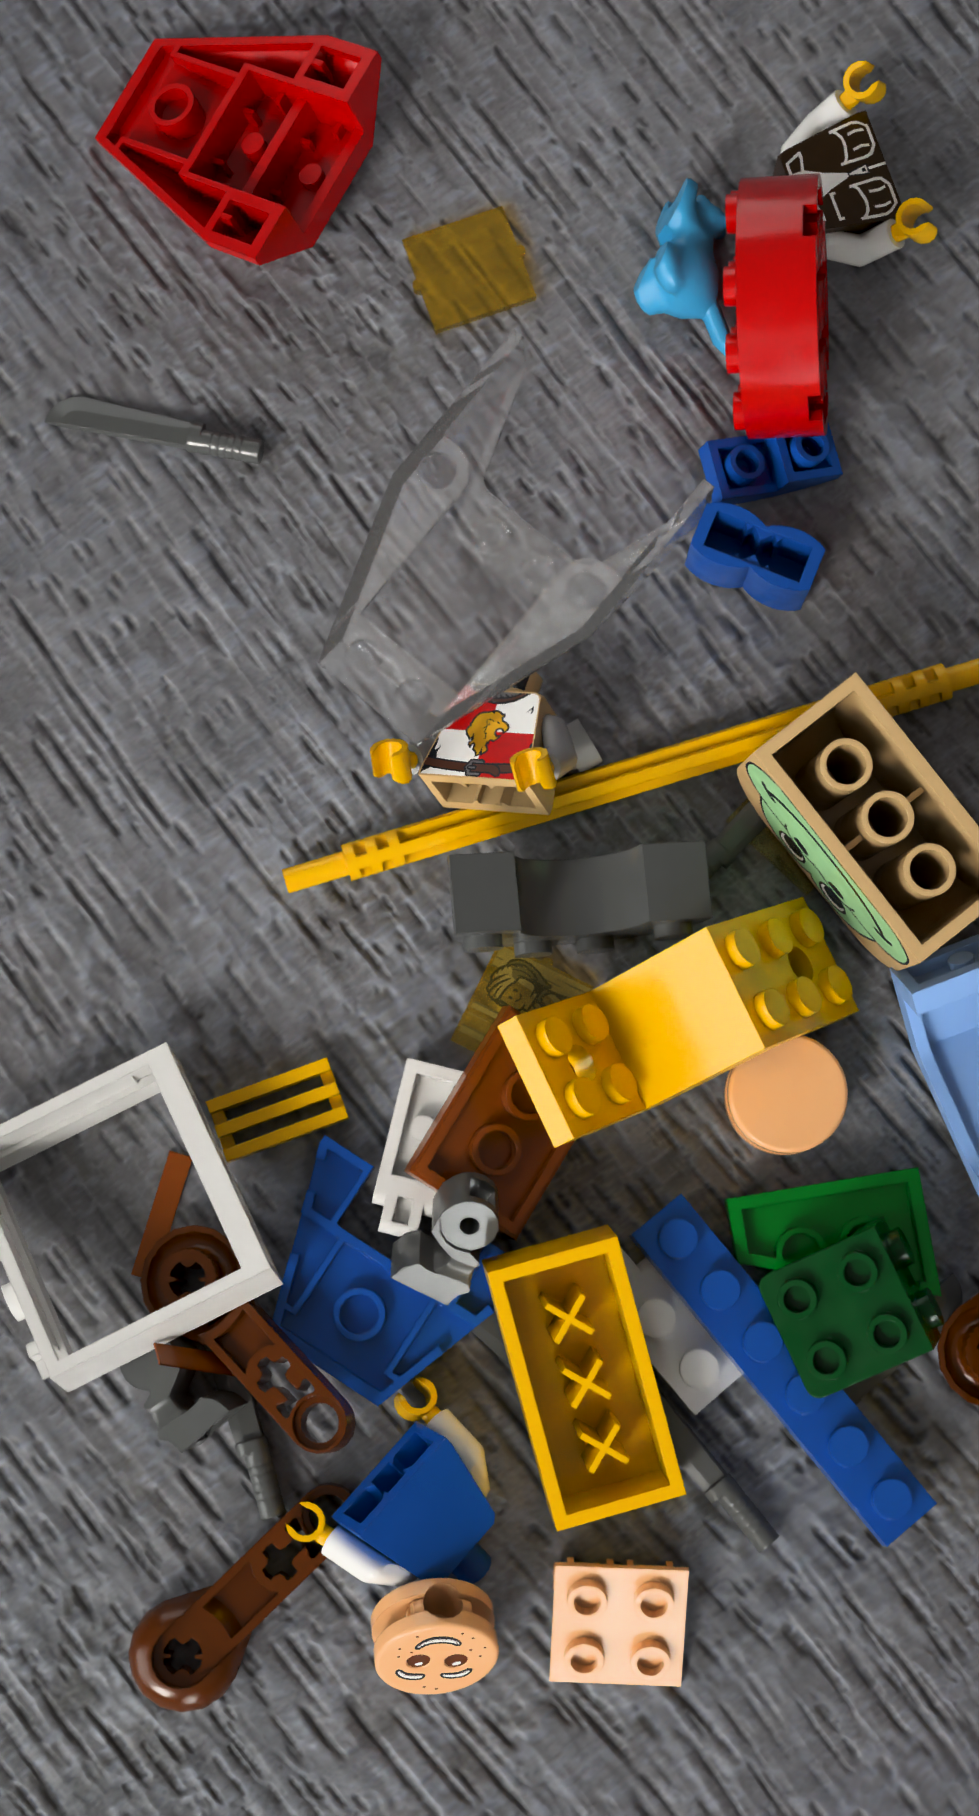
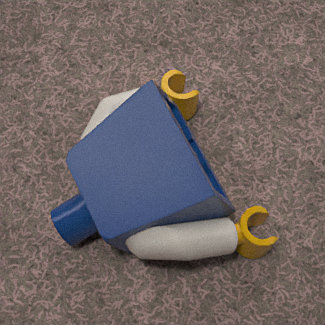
(417, 1507)

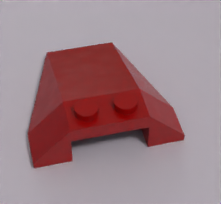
(248, 135)

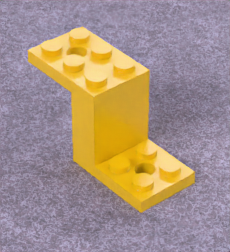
(678, 1019)

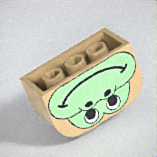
(869, 824)

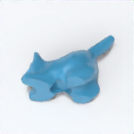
(684, 271)

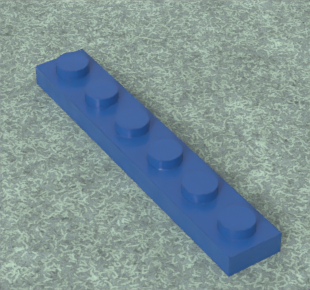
(739, 1322)

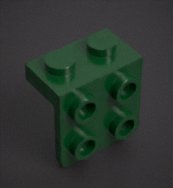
(852, 1309)

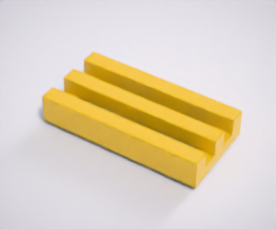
(226, 1128)

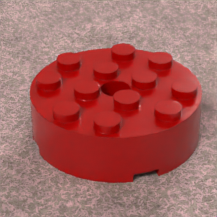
(780, 306)

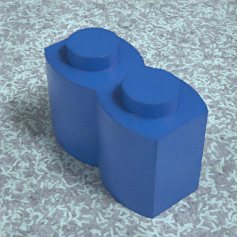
(768, 561)

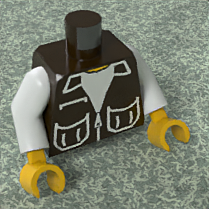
(859, 196)

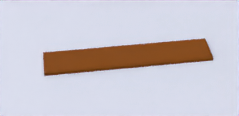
(164, 1206)
(190, 1359)

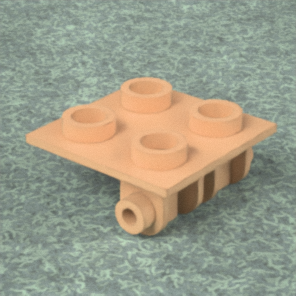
(618, 1623)

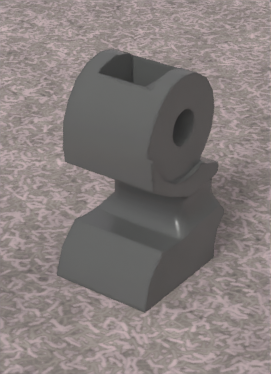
(462, 1222)
(175, 1413)

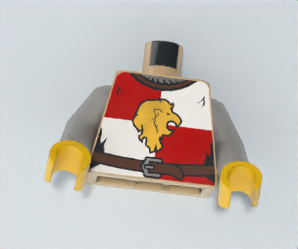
(490, 759)

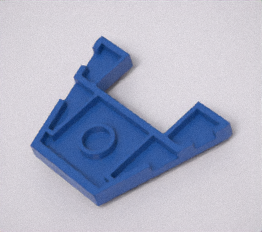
(347, 1307)

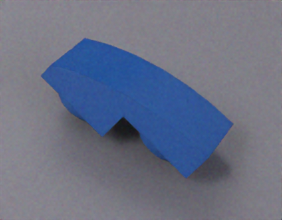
(768, 467)

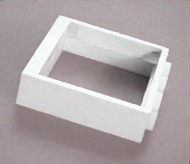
(73, 1113)

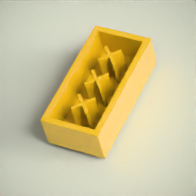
(584, 1377)

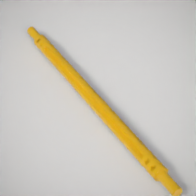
(608, 783)

